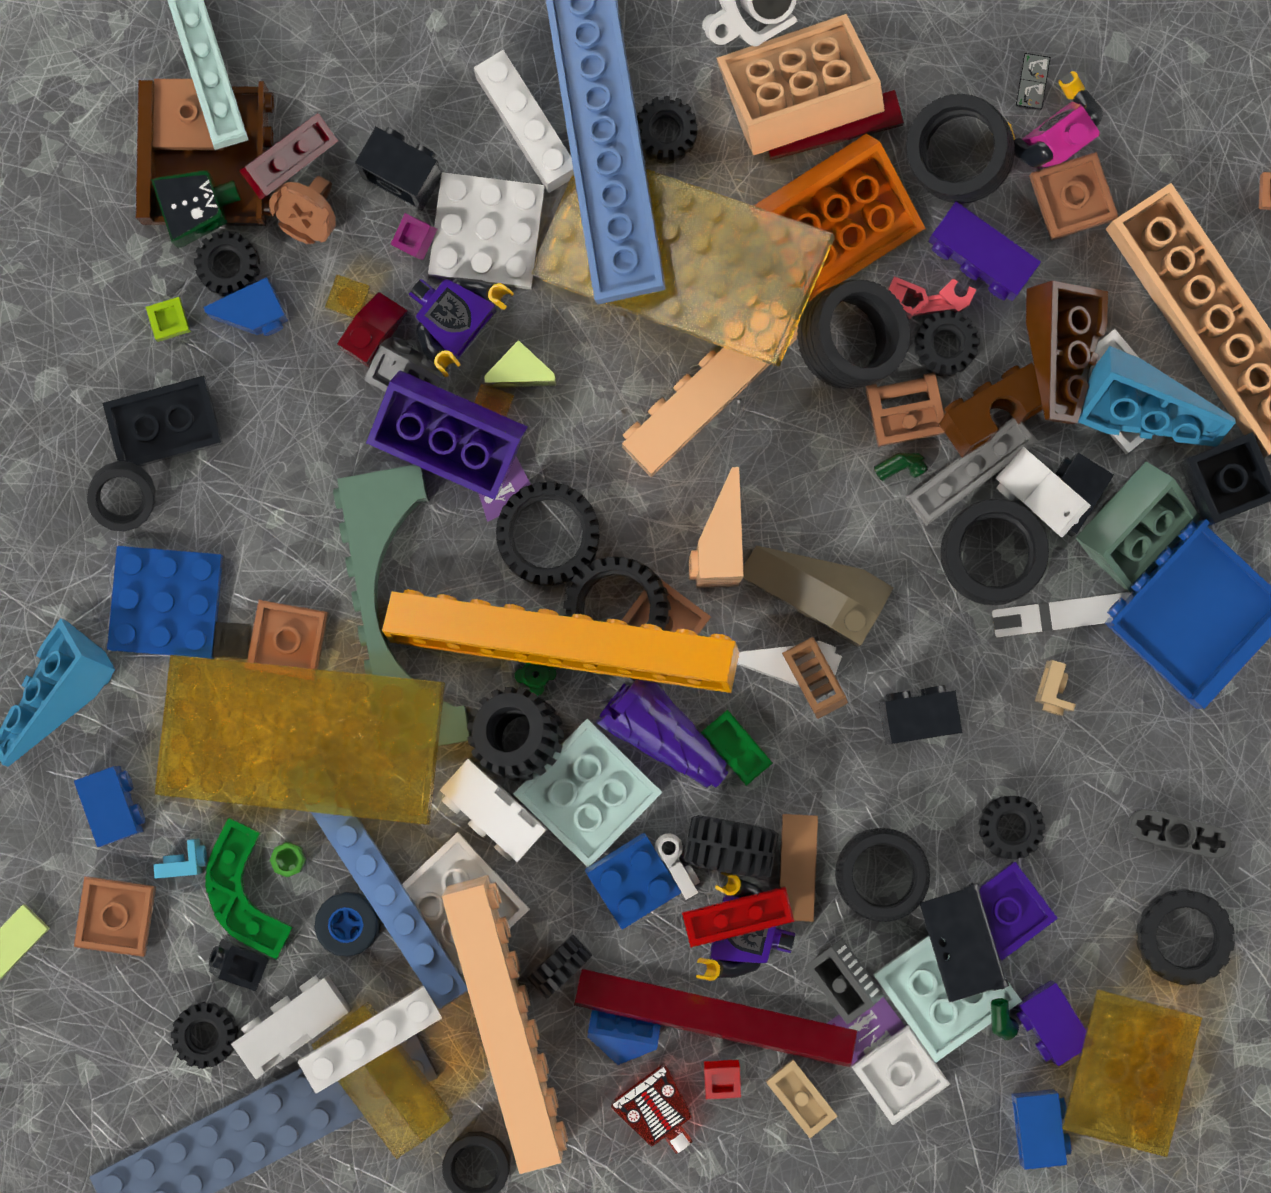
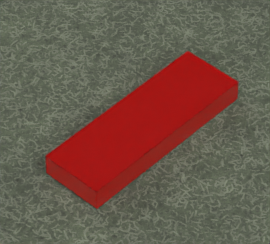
(737, 916)

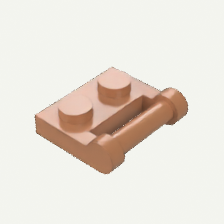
(909, 420)

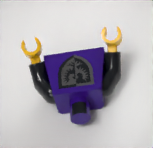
(454, 316)
(744, 952)

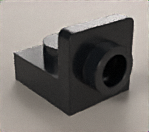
(237, 965)

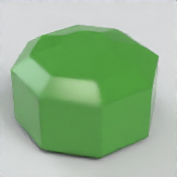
(288, 859)

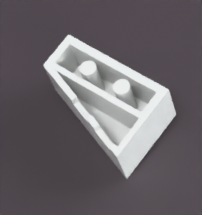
(492, 811)
(290, 1025)

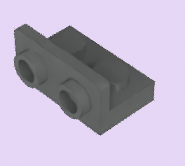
(398, 355)

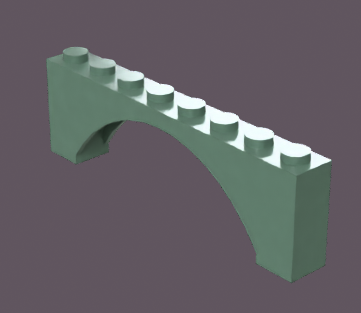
(373, 512)

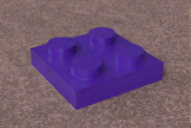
(1013, 909)

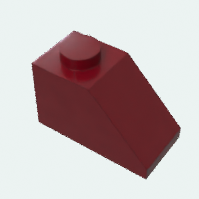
(371, 327)

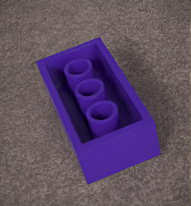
(446, 434)

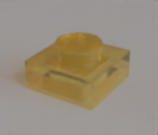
(347, 296)

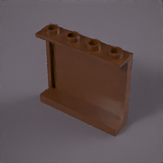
(223, 165)

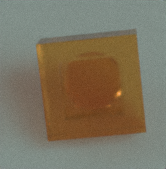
(494, 399)

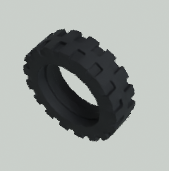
(1222, 942)

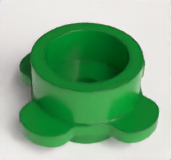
(535, 684)

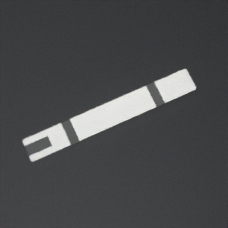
(1054, 615)

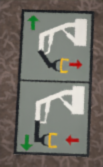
(1033, 81)

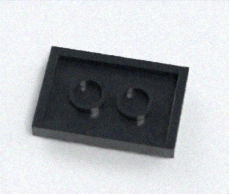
(163, 422)

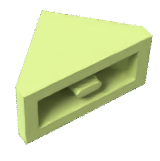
(519, 369)

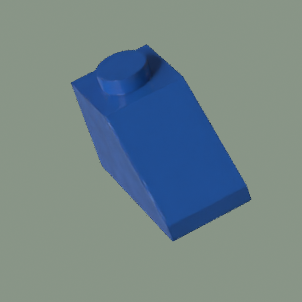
(250, 309)

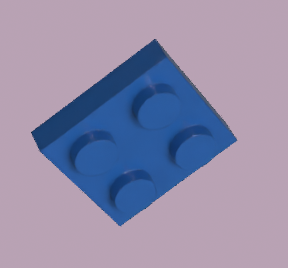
(633, 881)

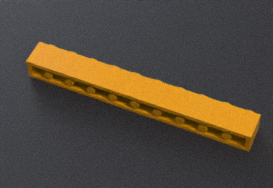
(562, 641)

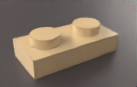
(801, 1098)

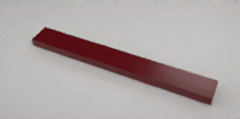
(716, 1018)

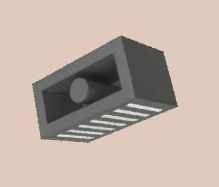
(844, 981)

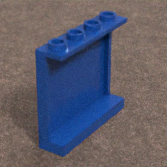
(1196, 614)

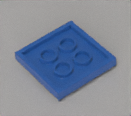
(164, 602)

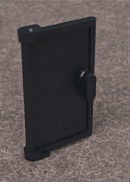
(968, 941)

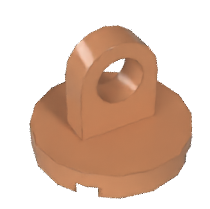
(304, 210)

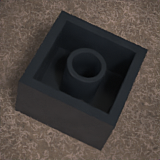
(399, 167)
(1228, 479)
(920, 717)

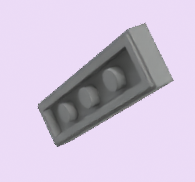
(970, 471)

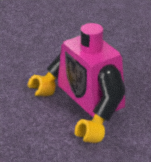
(1064, 131)

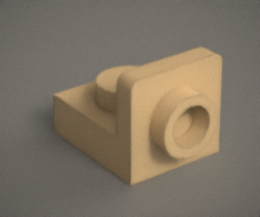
(1052, 683)

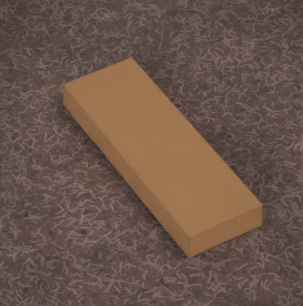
(799, 863)

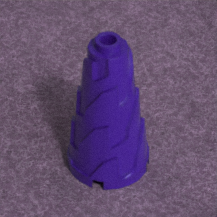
(661, 730)

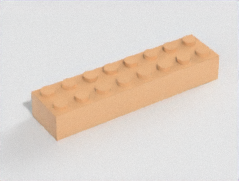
(1202, 305)
(504, 1024)

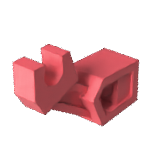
(944, 300)

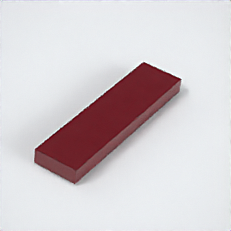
(872, 124)

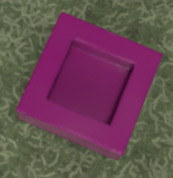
(413, 236)

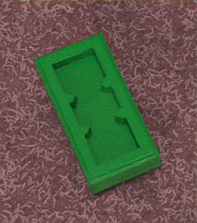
(736, 747)

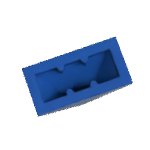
(622, 1036)

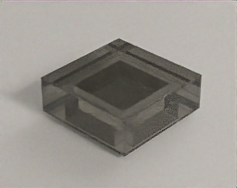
(232, 640)

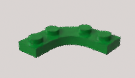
(229, 899)

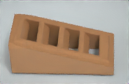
(828, 705)

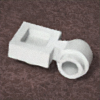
(684, 876)

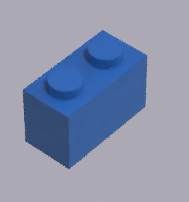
(110, 805)
(1039, 1129)

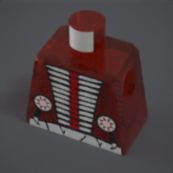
(656, 1109)

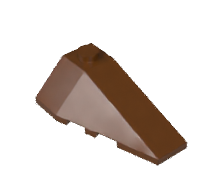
(1063, 338)

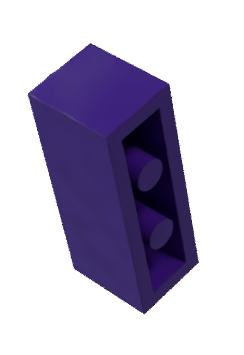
(983, 252)

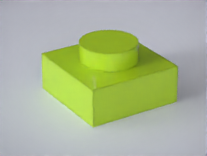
(168, 319)

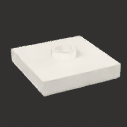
(900, 1074)

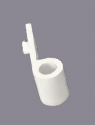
(1041, 492)

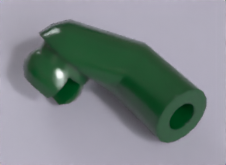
(899, 462)
(1001, 1023)

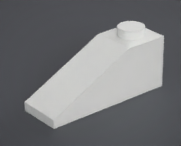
(773, 664)

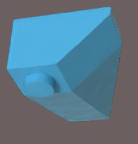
(1141, 399)
(63, 683)

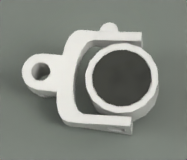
(731, 24)

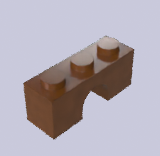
(970, 422)

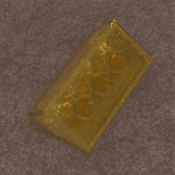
(391, 1092)

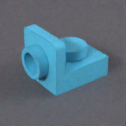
(177, 866)

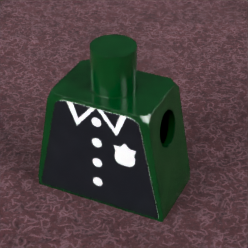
(193, 204)

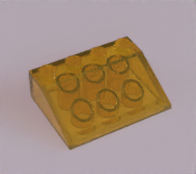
(1132, 1072)

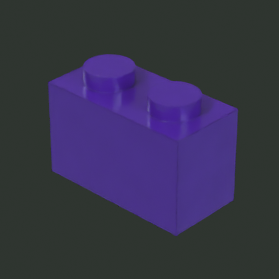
(1053, 1023)

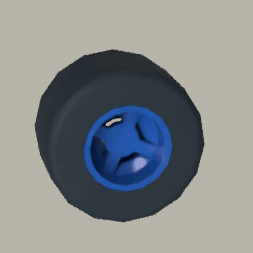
(336, 929)

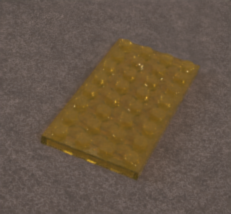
(726, 266)
(300, 739)

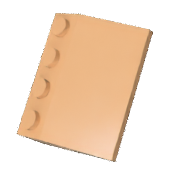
(801, 84)
(719, 548)

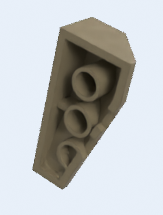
(827, 592)

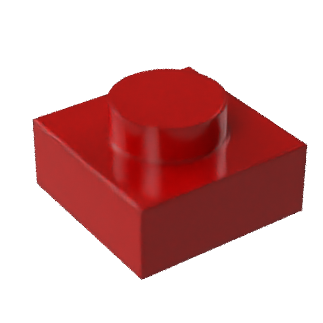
(722, 1079)

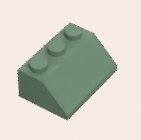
(1137, 525)

